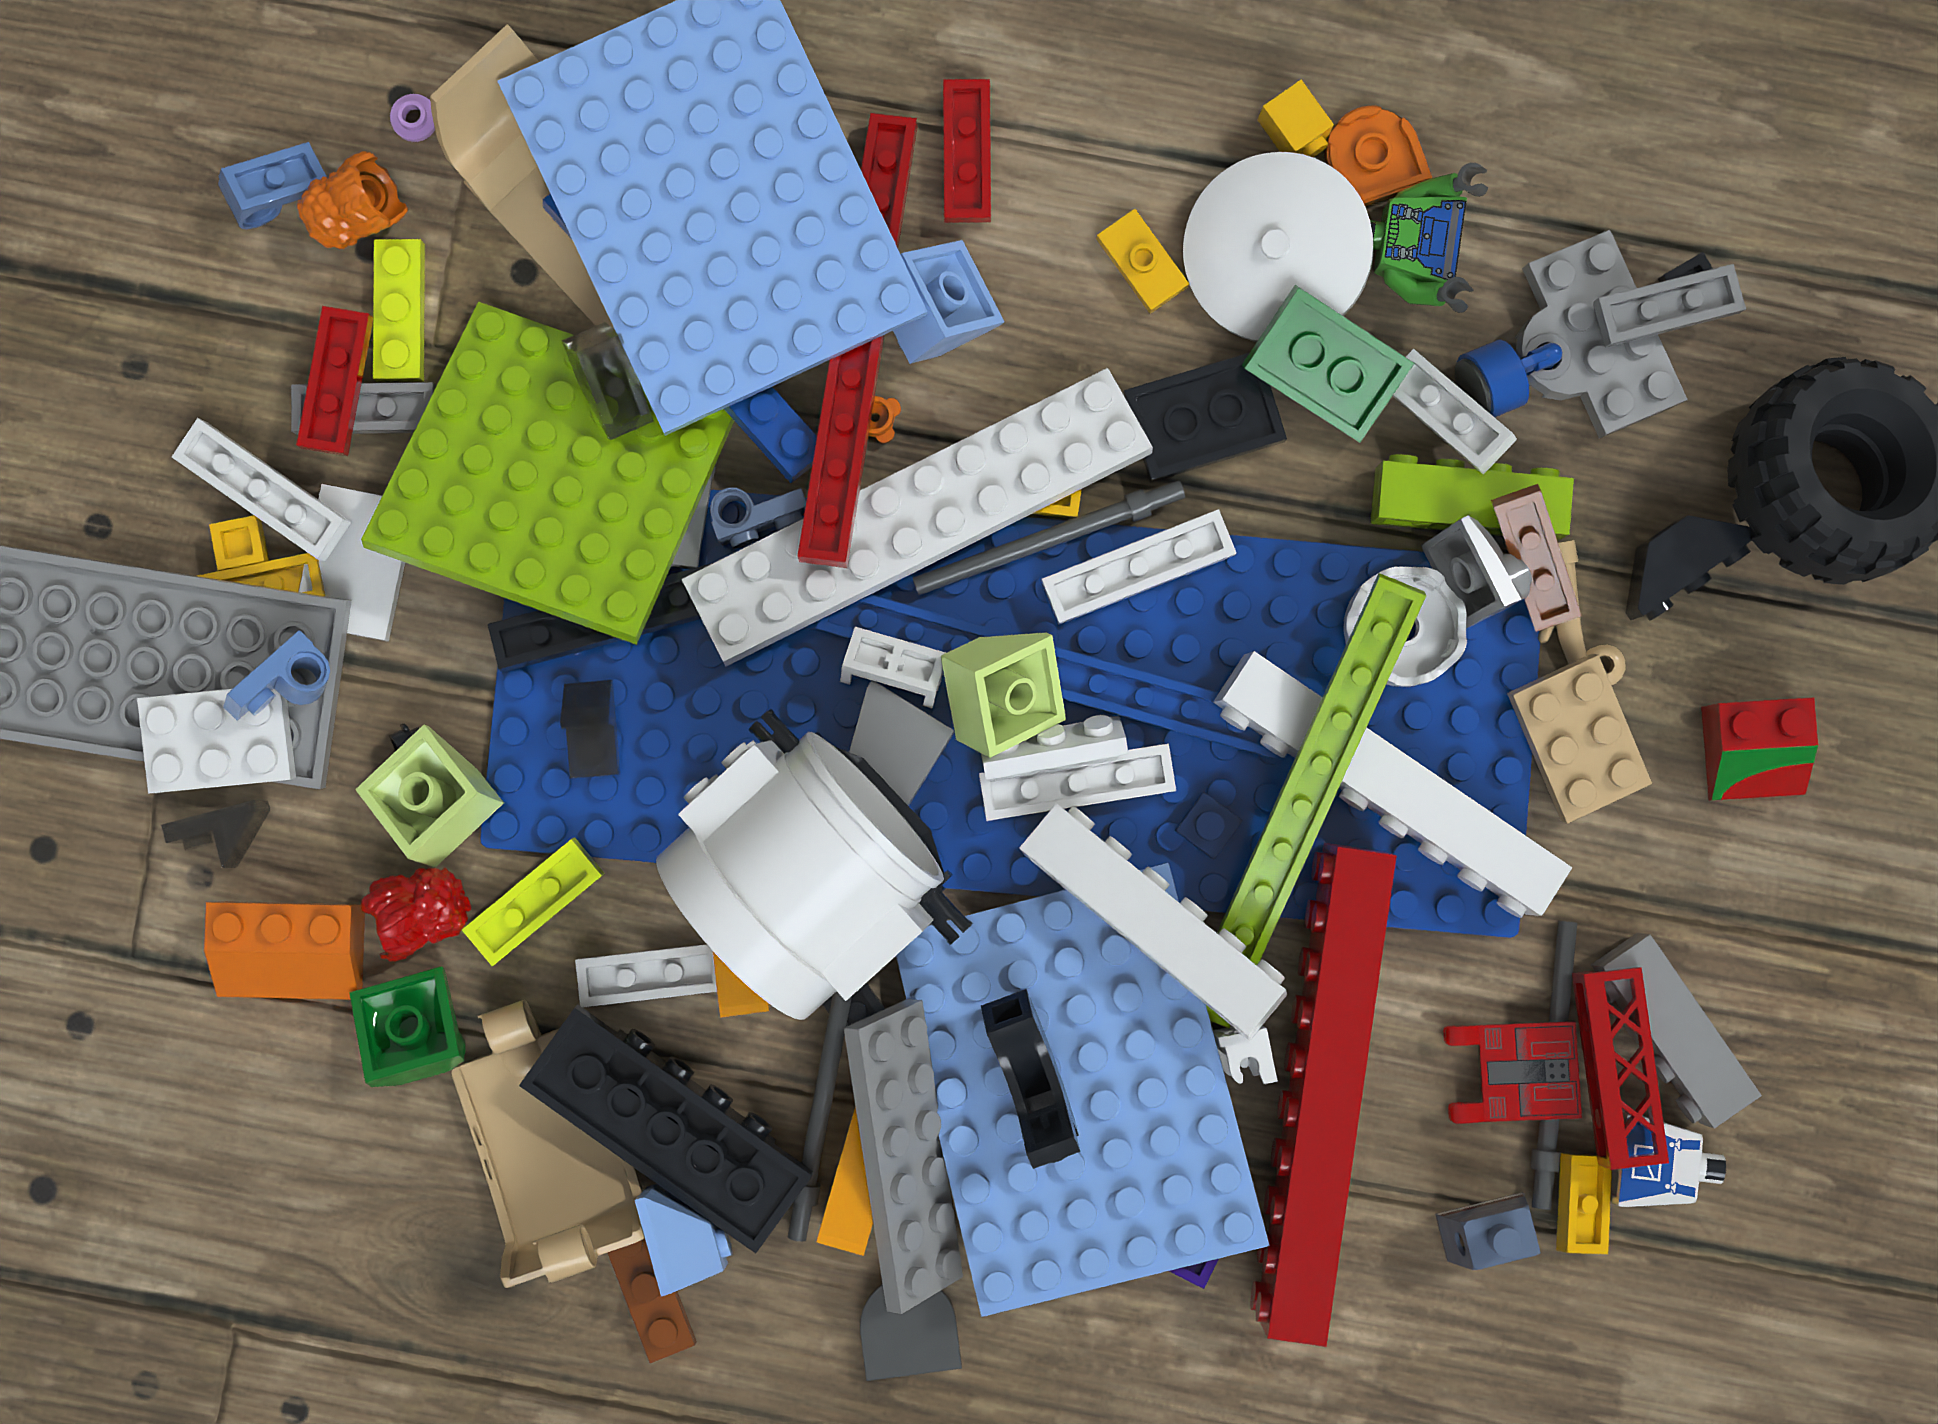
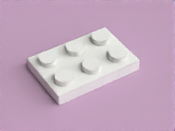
(200, 745)

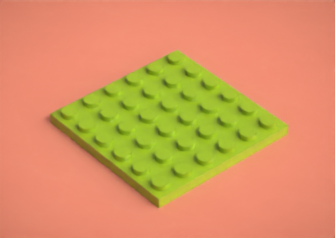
(530, 495)

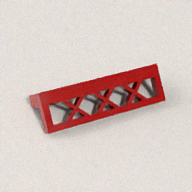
(1601, 1068)

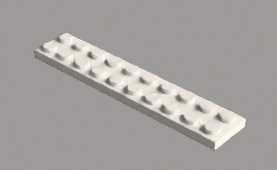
(923, 515)

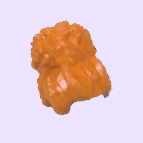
(351, 203)

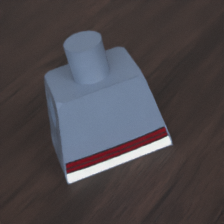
(1491, 1232)

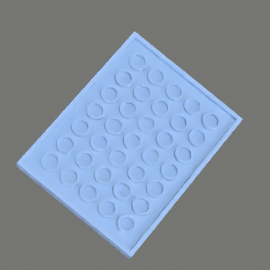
(712, 201)
(1154, 1117)

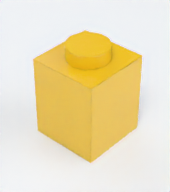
(1296, 121)

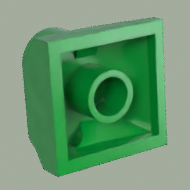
(407, 1029)

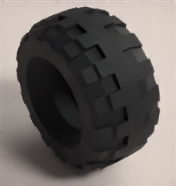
(1887, 435)

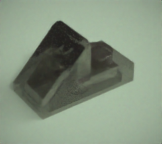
(590, 729)
(231, 826)

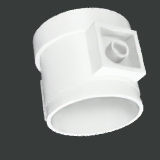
(798, 873)

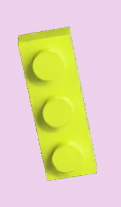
(398, 310)
(533, 901)

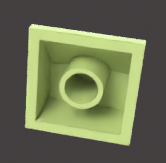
(1003, 690)
(428, 797)

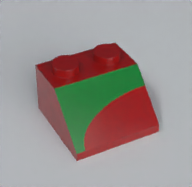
(1759, 747)

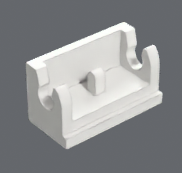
(893, 663)
(1238, 1051)

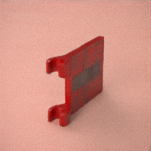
(1524, 1072)

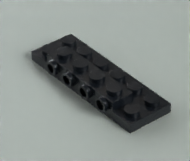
(668, 1126)

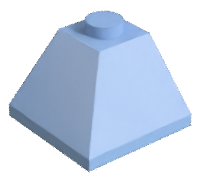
(954, 299)
(680, 1240)

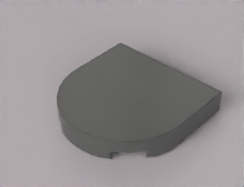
(909, 1342)

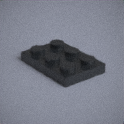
(1205, 417)

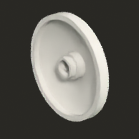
(1271, 228)

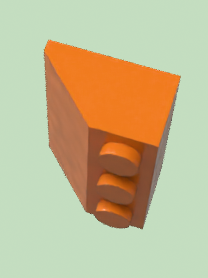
(284, 949)

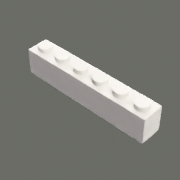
(1154, 921)

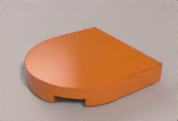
(1376, 153)

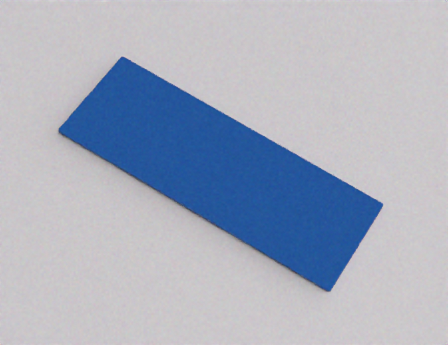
(1275, 597)

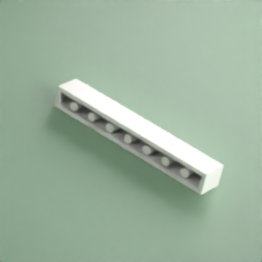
(1400, 792)

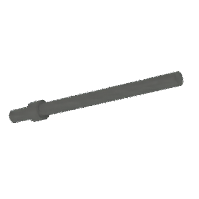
(1135, 506)
(820, 1116)
(1546, 1157)

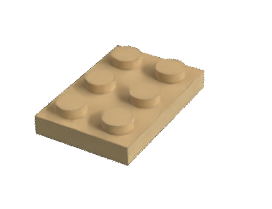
(1579, 738)

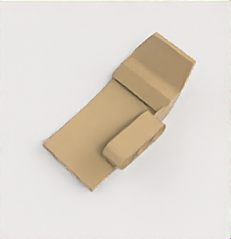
(498, 167)

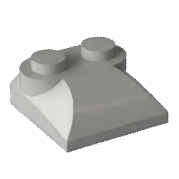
(1477, 569)

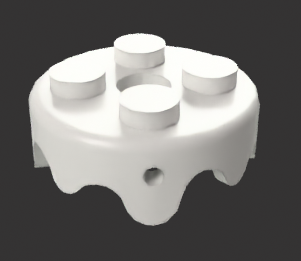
(1439, 626)

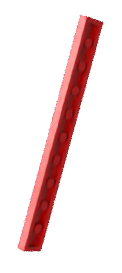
(854, 375)

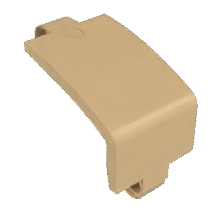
(550, 1182)

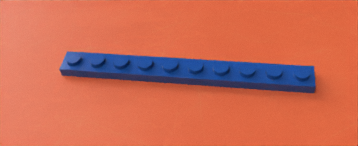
(1081, 677)

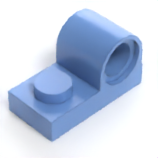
(264, 184)
(275, 673)

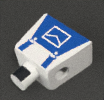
(1669, 1182)

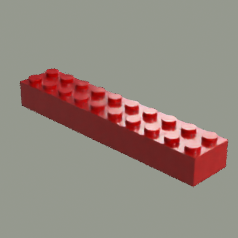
(1323, 1092)

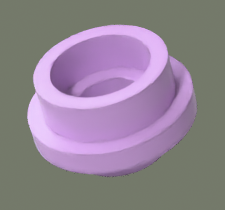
(414, 131)

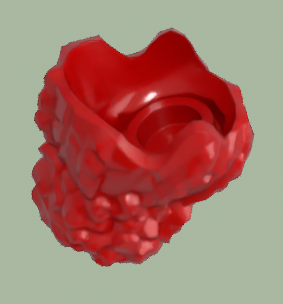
(416, 910)

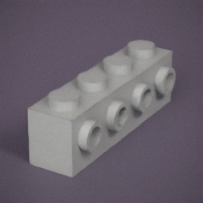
(1683, 1037)

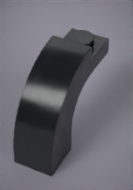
(1032, 1078)

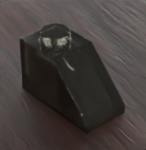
(608, 380)

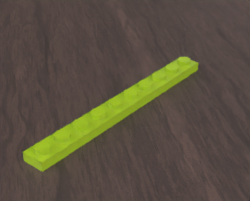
(1321, 764)

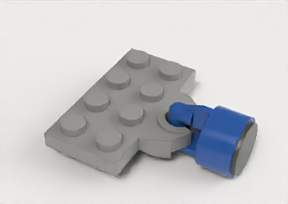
(1564, 349)

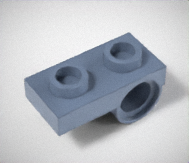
(775, 512)

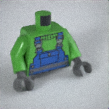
(1422, 239)

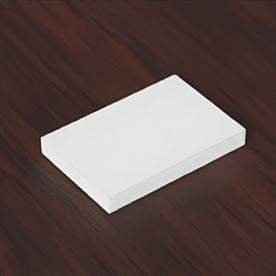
(356, 572)

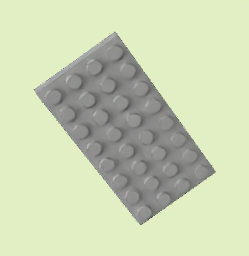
(100, 634)

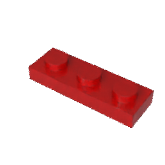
(967, 150)
(335, 381)

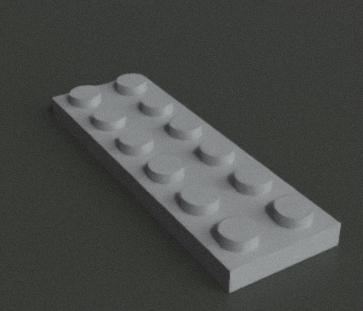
(903, 1154)

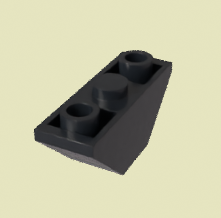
(1681, 559)

